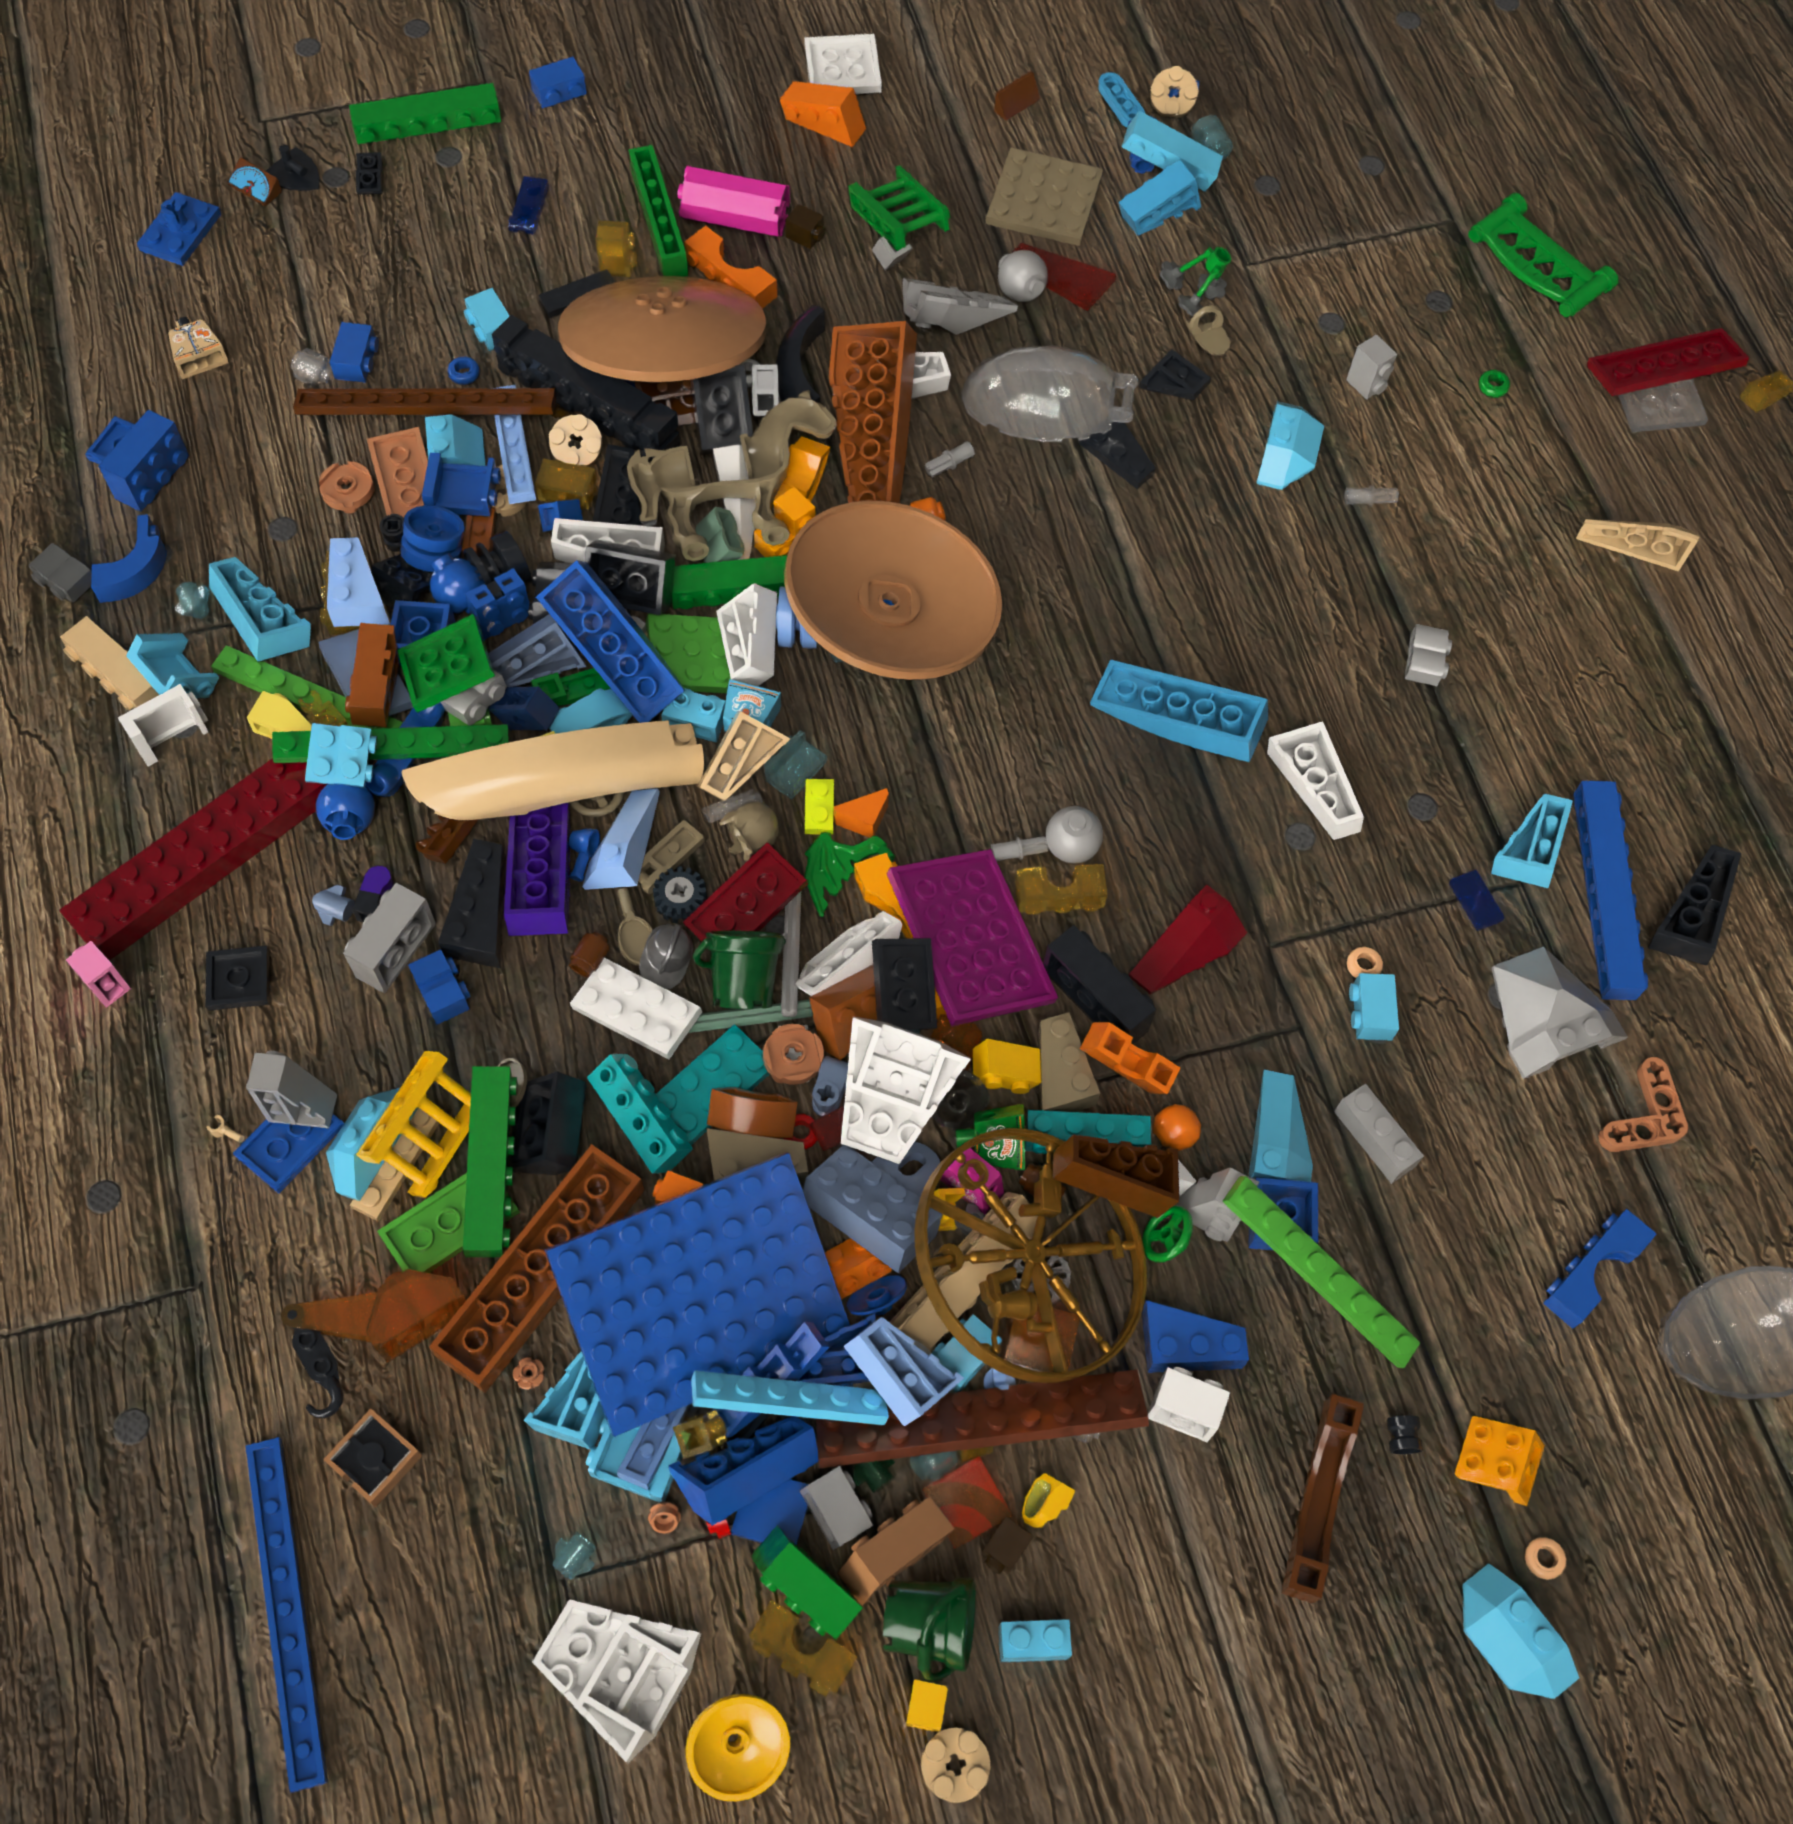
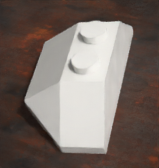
(847, 953)

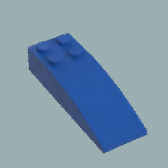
(611, 641)

